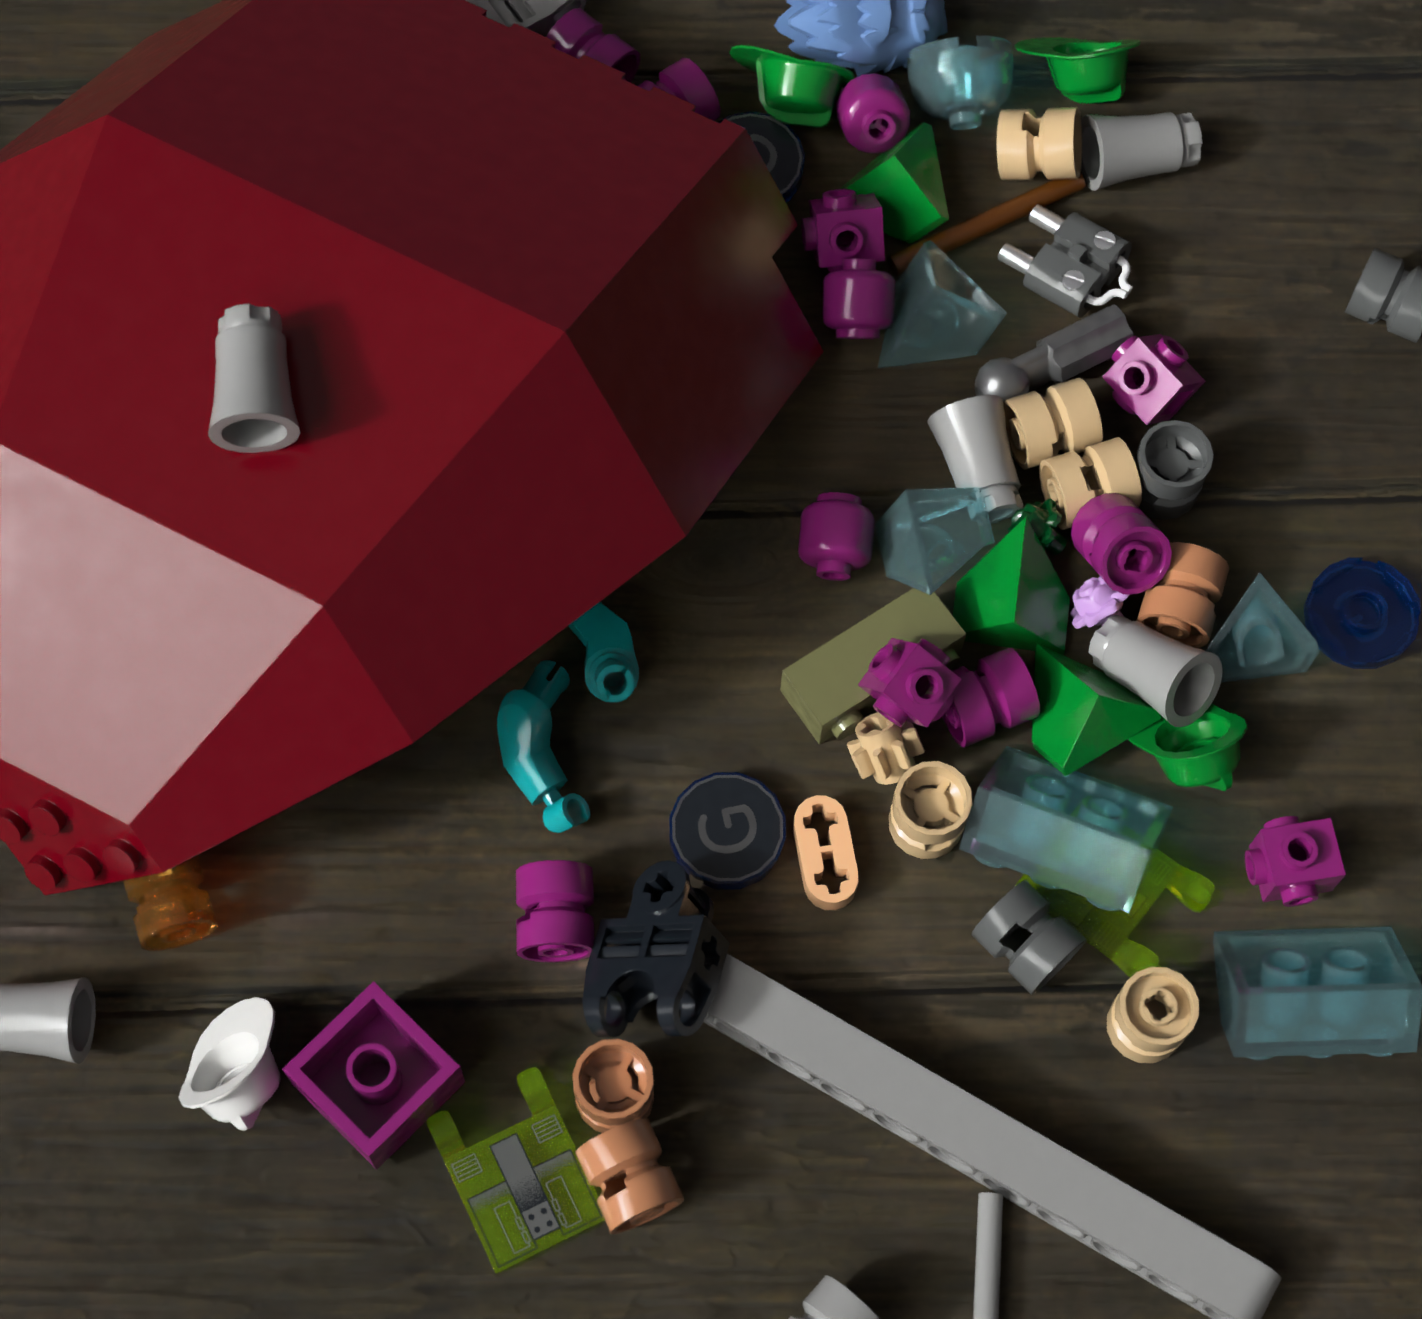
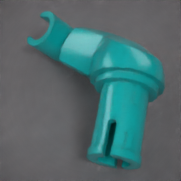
(525, 748)

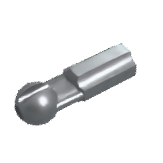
(1056, 356)

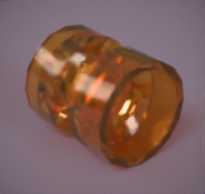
(171, 907)

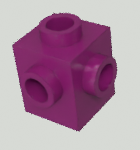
(843, 228)
(1152, 377)
(910, 682)
(1294, 860)

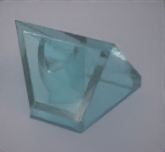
(937, 312)
(932, 535)
(1263, 637)

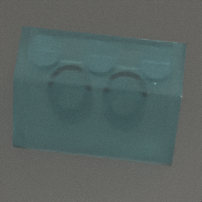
(1065, 829)
(1316, 992)

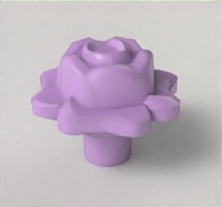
(1095, 603)

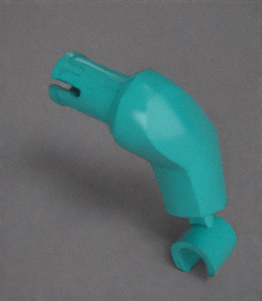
(610, 653)

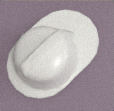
(233, 1065)

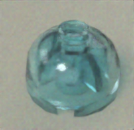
(962, 80)

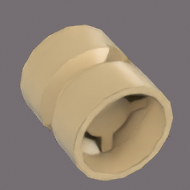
(1039, 144)
(1060, 421)
(1077, 479)
(929, 809)
(1152, 1015)

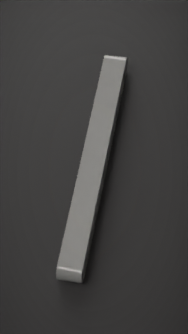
(990, 1146)

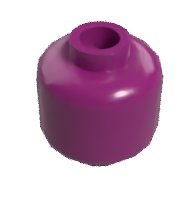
(873, 113)
(858, 300)
(836, 535)

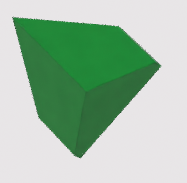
(906, 185)
(1014, 596)
(1082, 712)

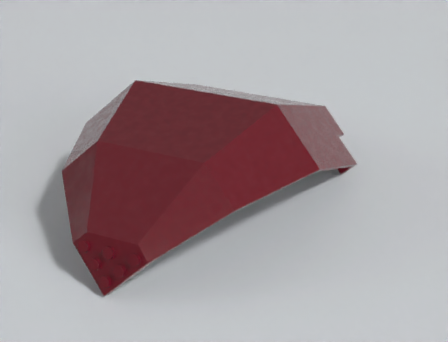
(514, 372)

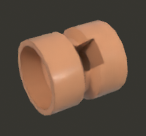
(1185, 597)
(613, 1084)
(629, 1175)

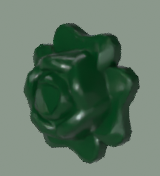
(1044, 521)

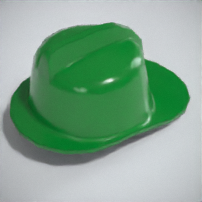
(1084, 68)
(793, 88)
(1197, 753)

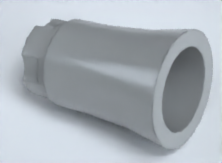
(1137, 146)
(252, 383)
(979, 451)
(1158, 669)
(48, 1018)

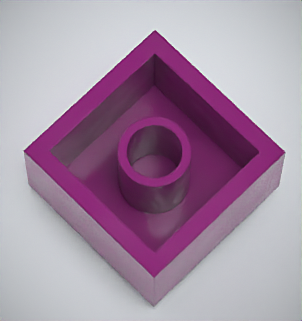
(374, 1075)

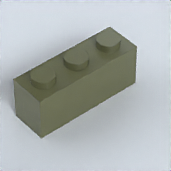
(826, 681)

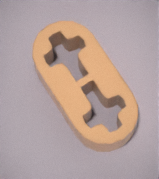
(839, 850)

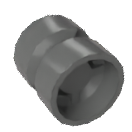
(1389, 294)
(1172, 468)
(1044, 952)

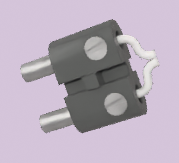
(1075, 264)

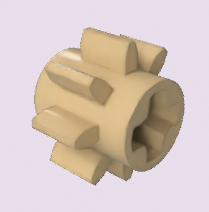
(884, 748)

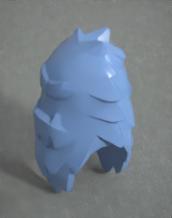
(862, 32)

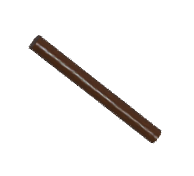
(990, 220)

